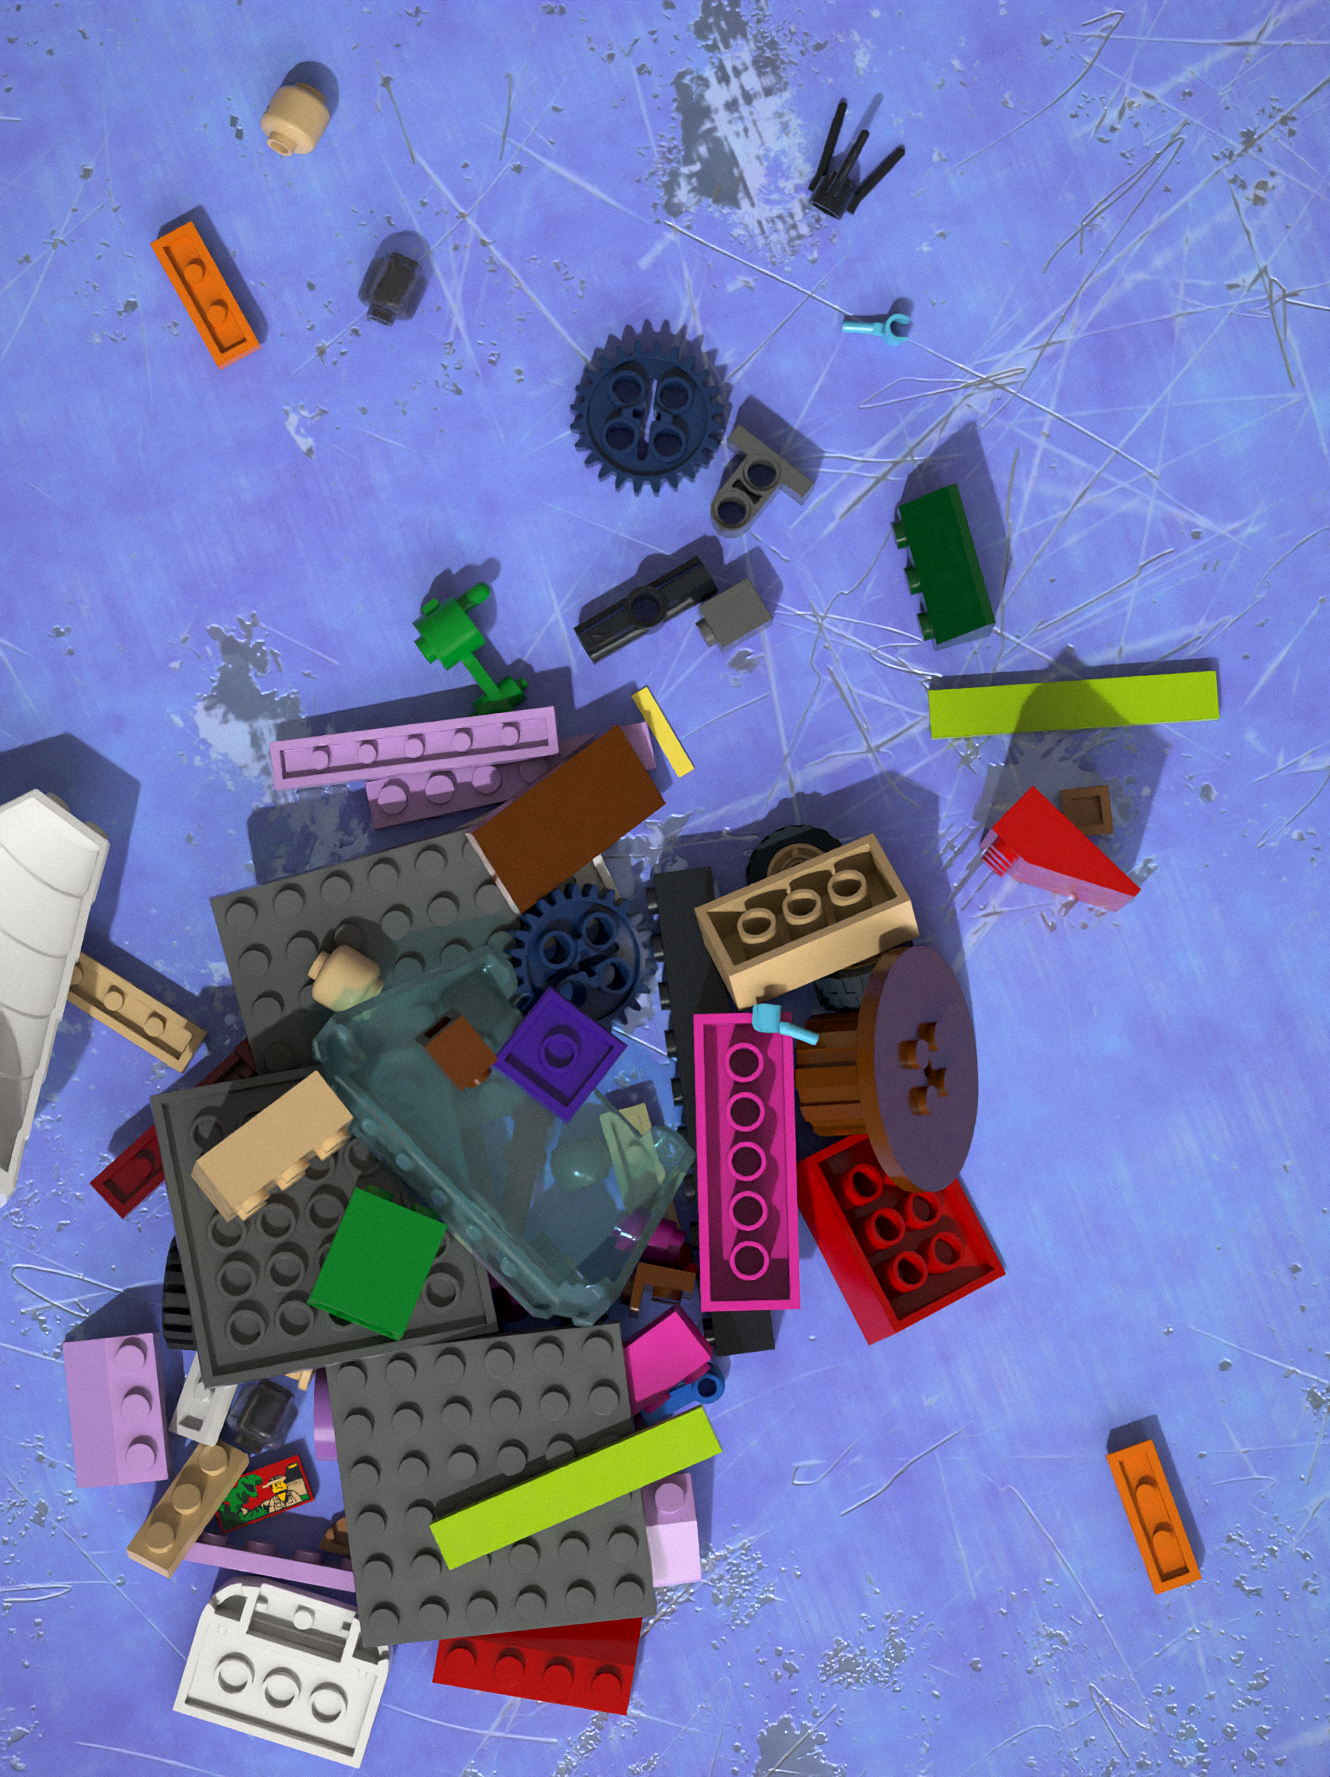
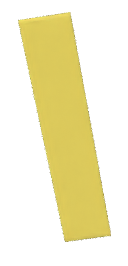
(662, 732)

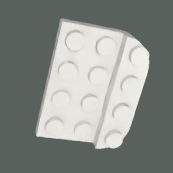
(285, 1669)

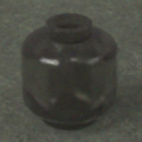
(392, 288)
(262, 1416)

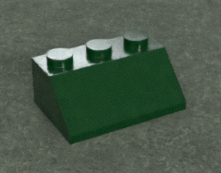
(943, 569)

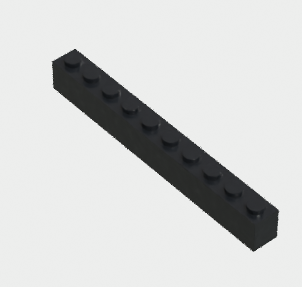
(691, 989)

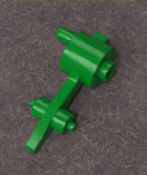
(452, 638)

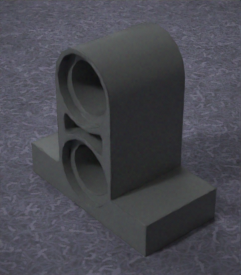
(752, 498)

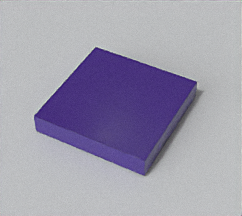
(558, 1055)

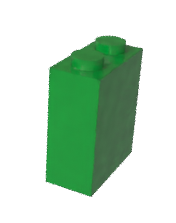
(377, 1262)

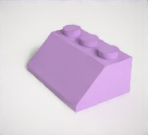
(118, 1410)
(672, 1530)

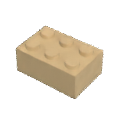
(273, 1148)

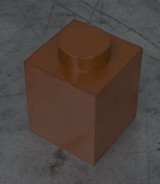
(457, 1050)

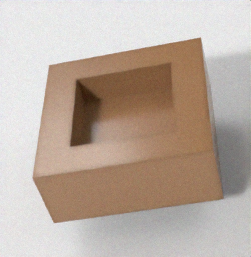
(1088, 809)

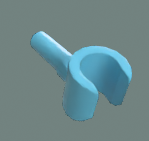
(878, 328)
(767, 1020)

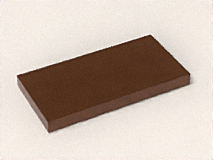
(565, 818)

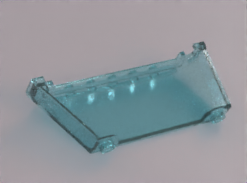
(532, 1198)

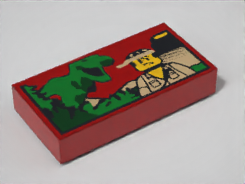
(265, 1494)

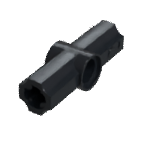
(673, 594)

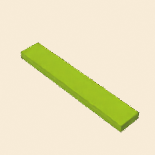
(1073, 705)
(576, 1486)

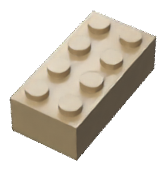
(807, 922)

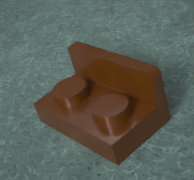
(665, 1283)

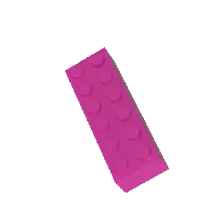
(746, 1165)

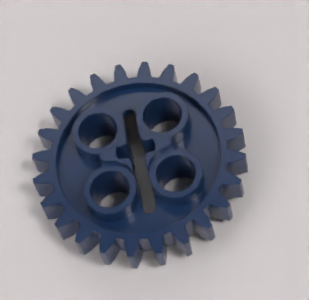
(689, 424)
(567, 920)

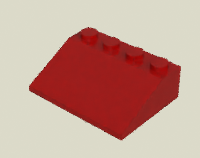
(1050, 853)
(890, 1247)
(560, 1665)

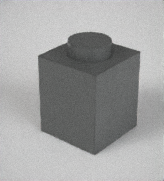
(733, 617)

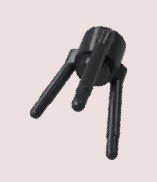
(834, 192)

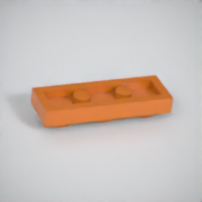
(205, 295)
(1153, 1516)

